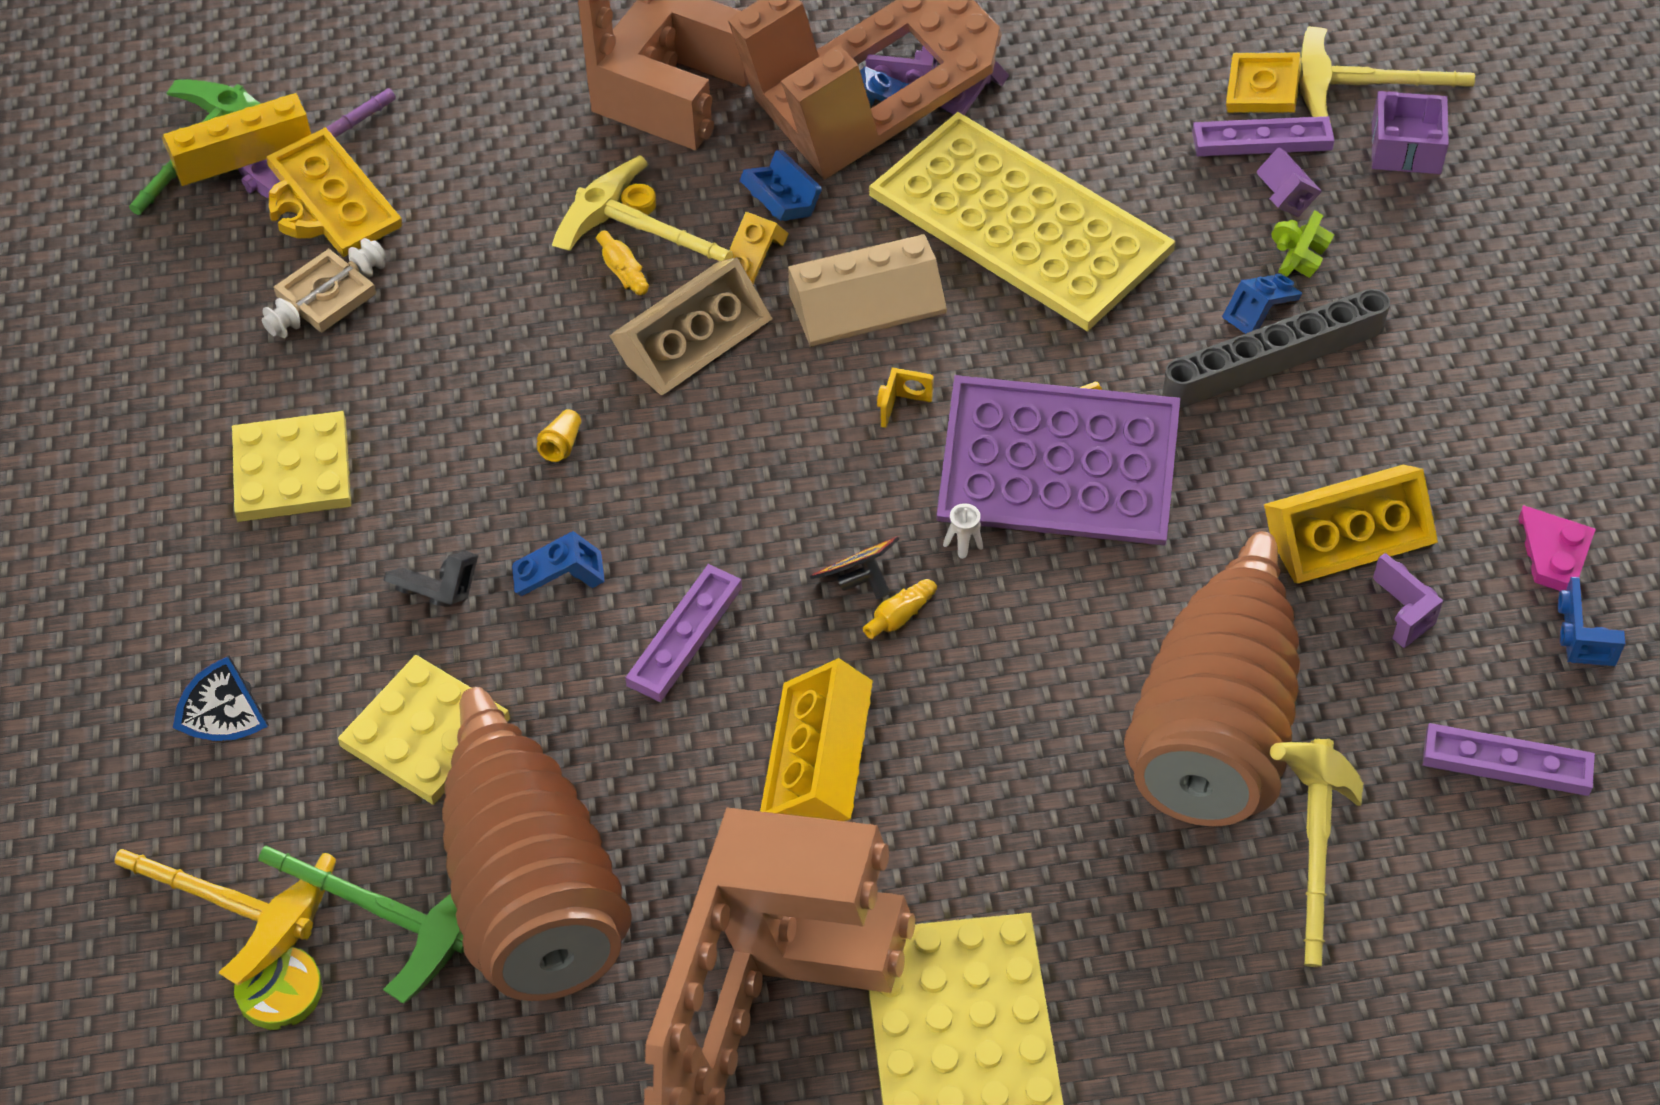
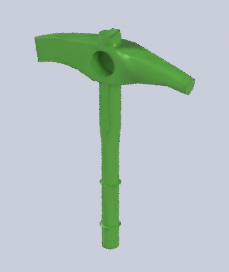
(217, 101)
(436, 932)

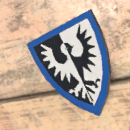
(218, 705)

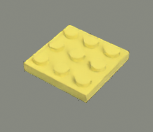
(290, 466)
(411, 728)

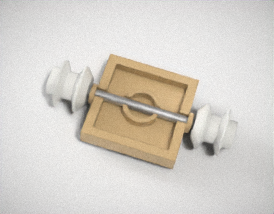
(324, 289)

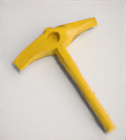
(278, 922)

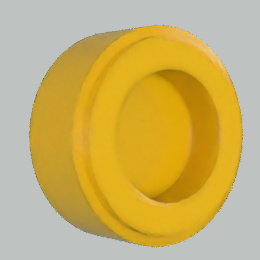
(640, 198)

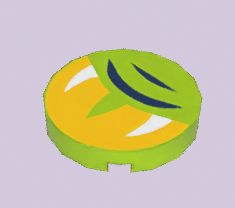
(281, 992)

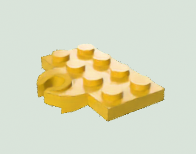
(327, 195)

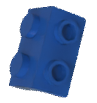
(783, 187)

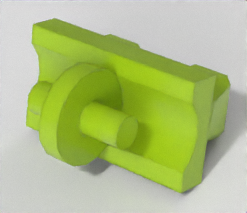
(1289, 236)

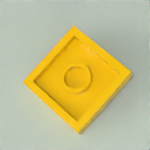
(1263, 82)

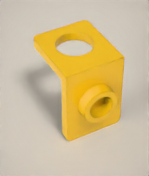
(897, 387)

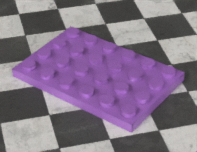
(1060, 459)

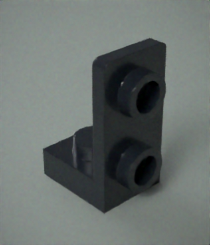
(455, 574)

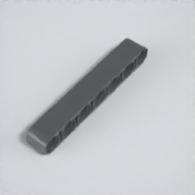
(1276, 347)

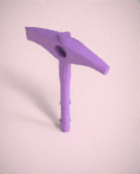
(261, 177)

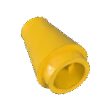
(558, 438)

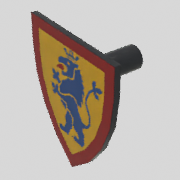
(869, 571)

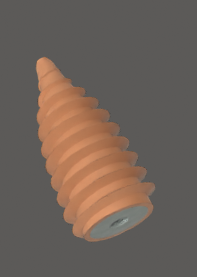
(1220, 697)
(526, 863)

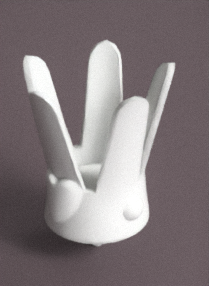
(964, 523)

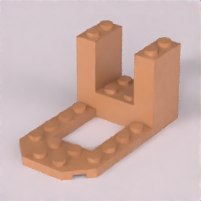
(635, 62)
(821, 93)
(794, 906)

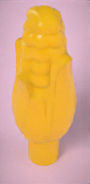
(622, 263)
(898, 609)

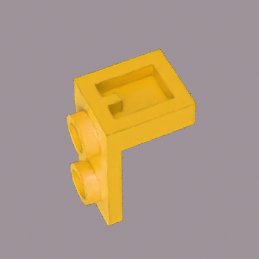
(753, 242)

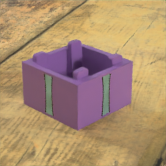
(1409, 132)

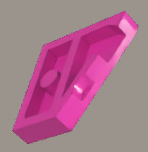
(1555, 547)

